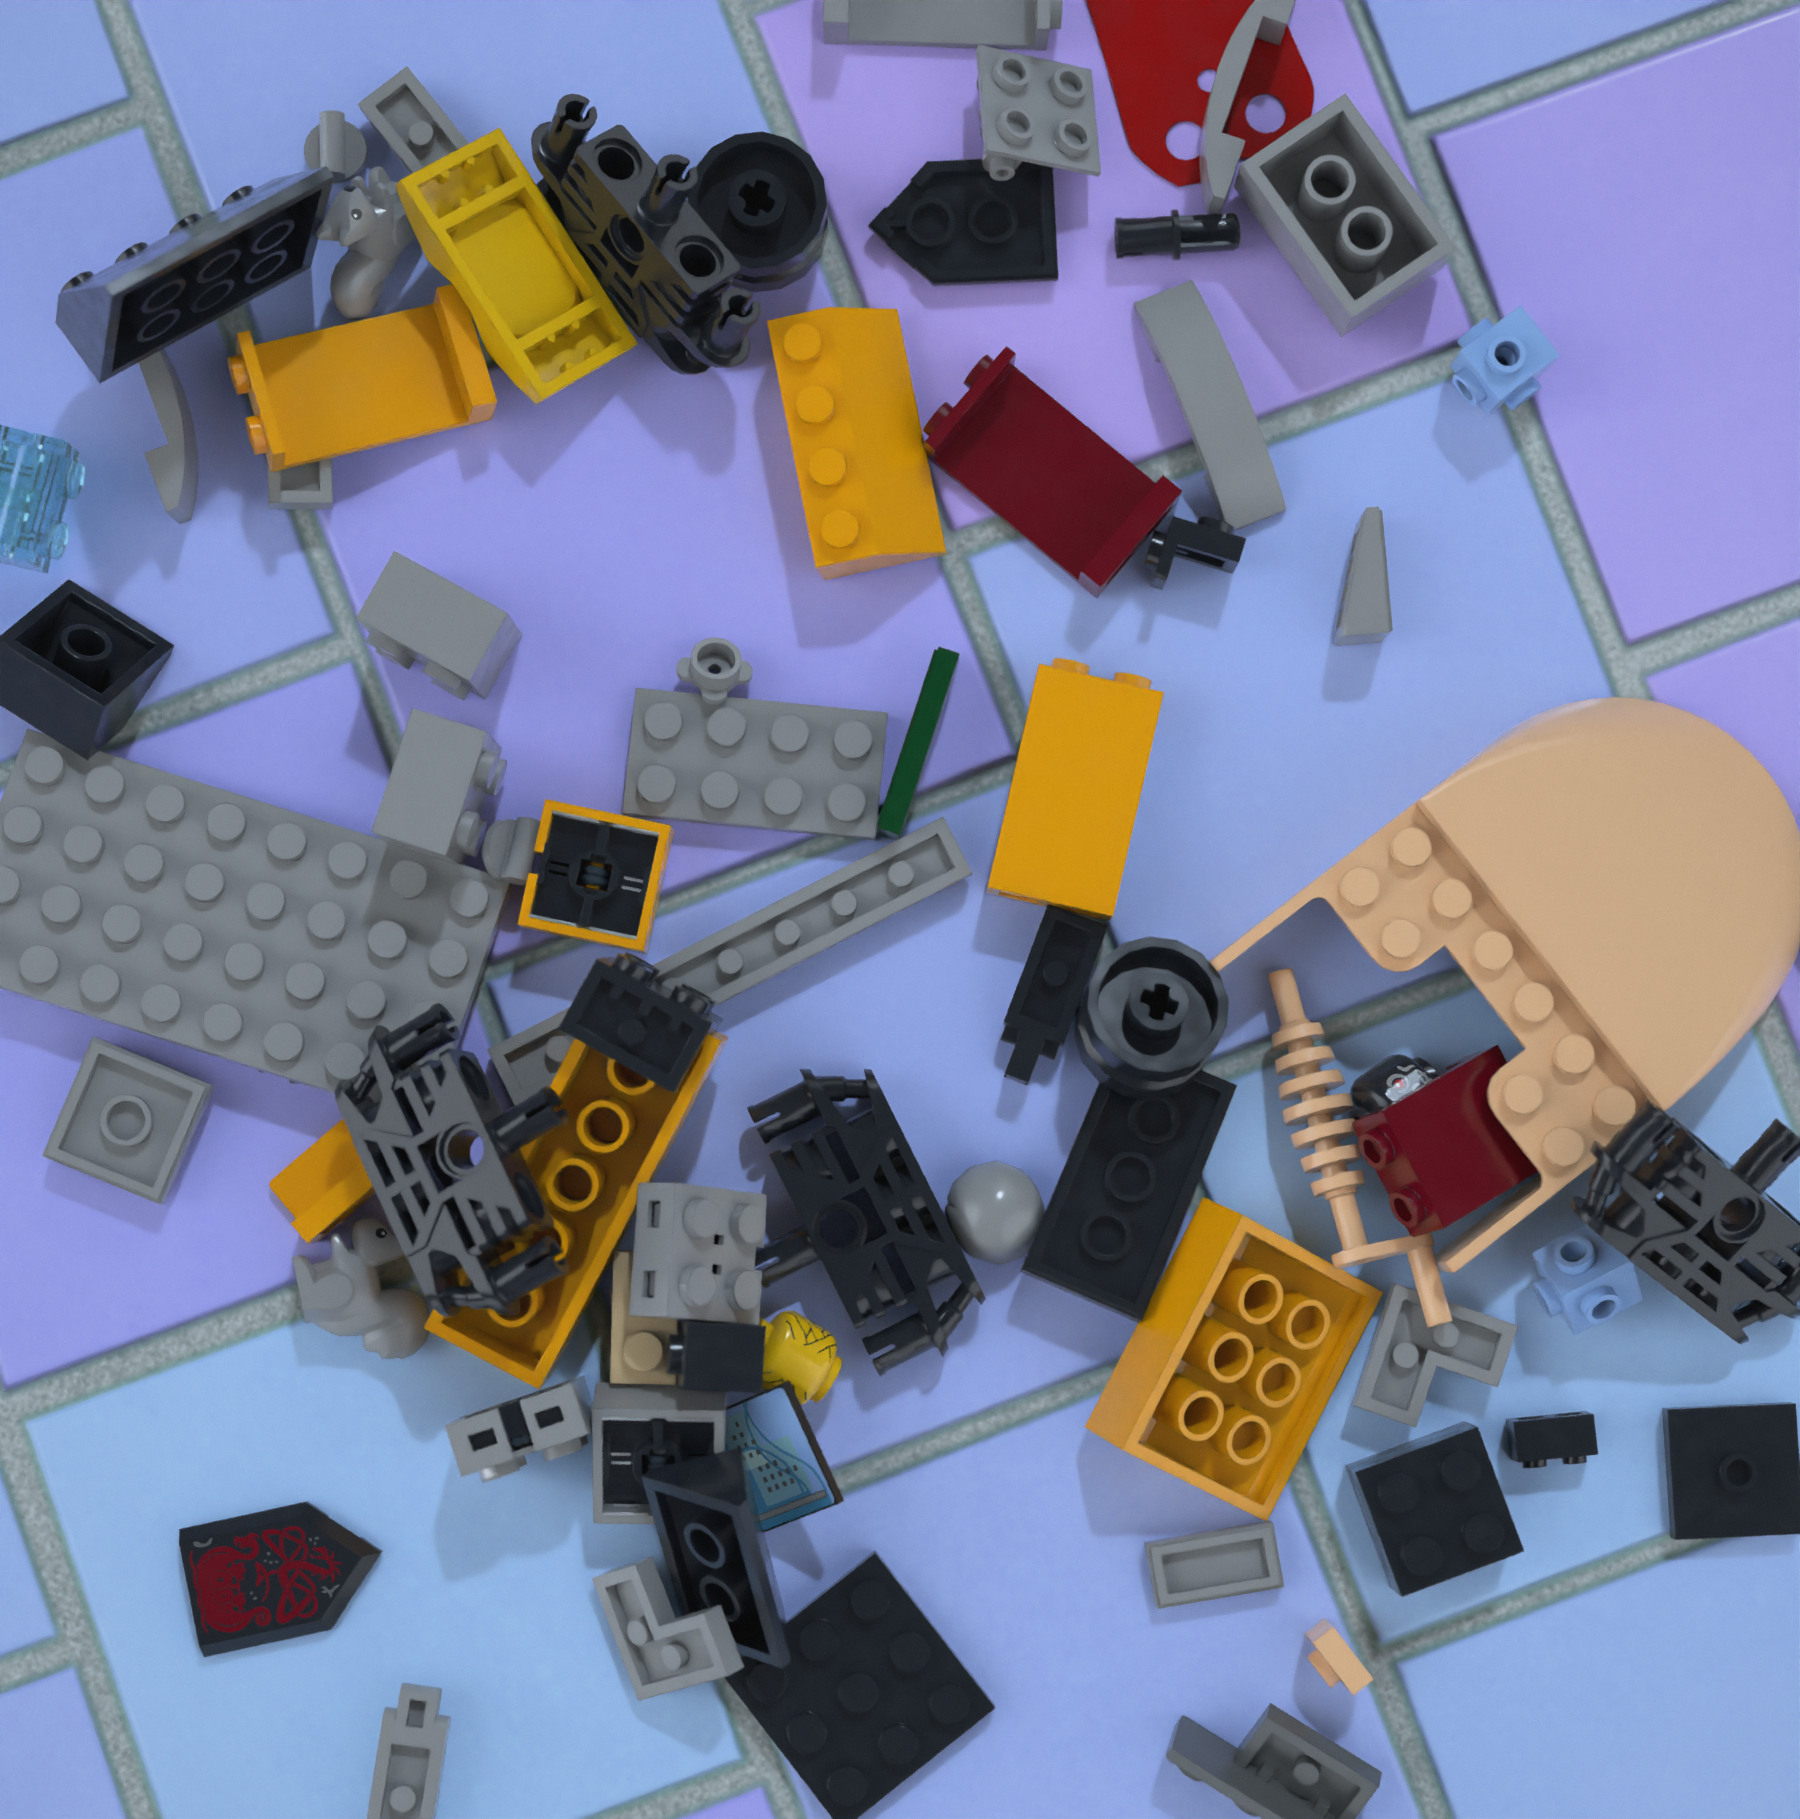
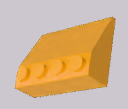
(1234, 1359)

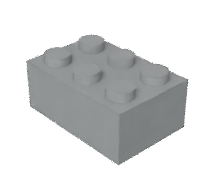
(1343, 215)

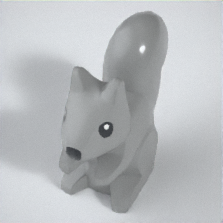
(376, 234)
(347, 1296)

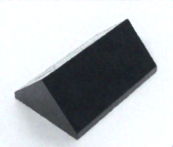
(719, 1549)

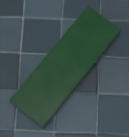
(917, 743)

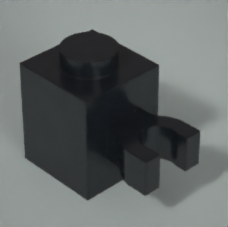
(717, 1356)

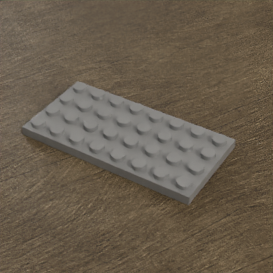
(227, 917)

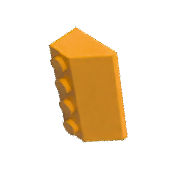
(856, 439)

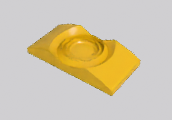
(513, 267)

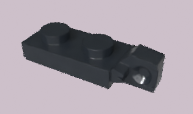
(1050, 988)

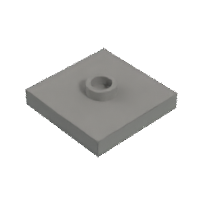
(128, 1120)

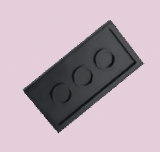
(1126, 1193)

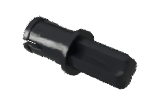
(1176, 234)

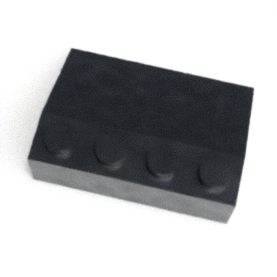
(194, 272)

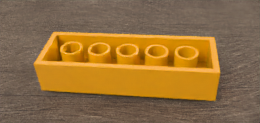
(589, 1183)

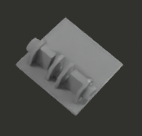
(1035, 114)

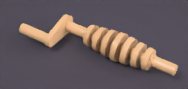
(1330, 1157)

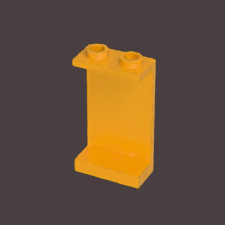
(364, 383)
(1075, 789)

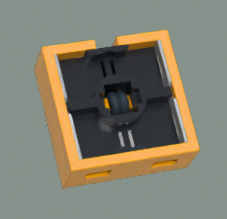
(576, 892)

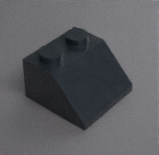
(78, 668)

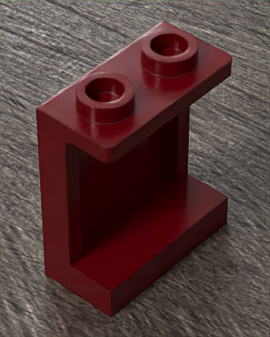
(1443, 1147)

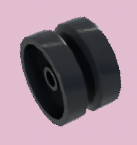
(771, 176)
(1150, 1017)

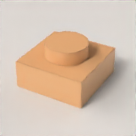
(1335, 1659)

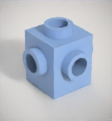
(1502, 361)
(1584, 1279)

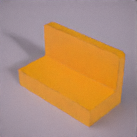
(324, 1184)

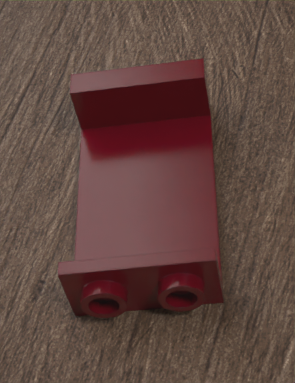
(1047, 473)

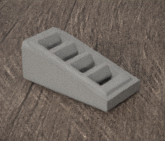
(1365, 599)

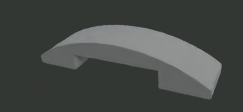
(1219, 150)
(1212, 404)
(175, 463)

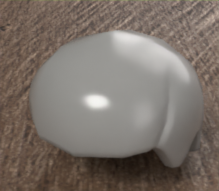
(994, 1212)

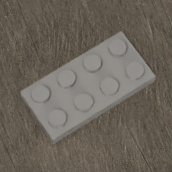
(755, 764)

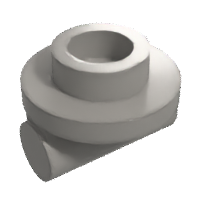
(337, 146)
(510, 849)

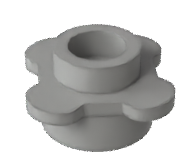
(714, 655)

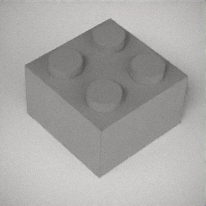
(438, 625)
(440, 788)

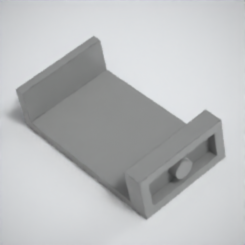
(942, 23)

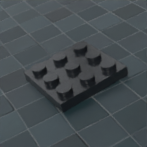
(864, 1691)

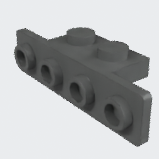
(1277, 1769)

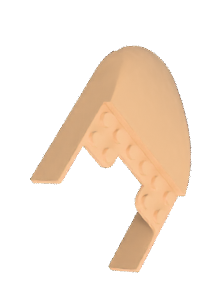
(1609, 895)

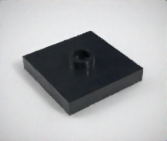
(1732, 1470)

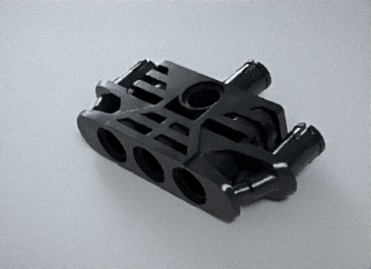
(644, 240)
(420, 1147)
(900, 1197)
(1703, 1221)

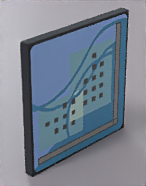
(781, 1456)

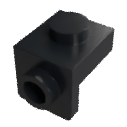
(1204, 542)

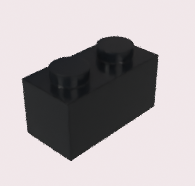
(1552, 1437)

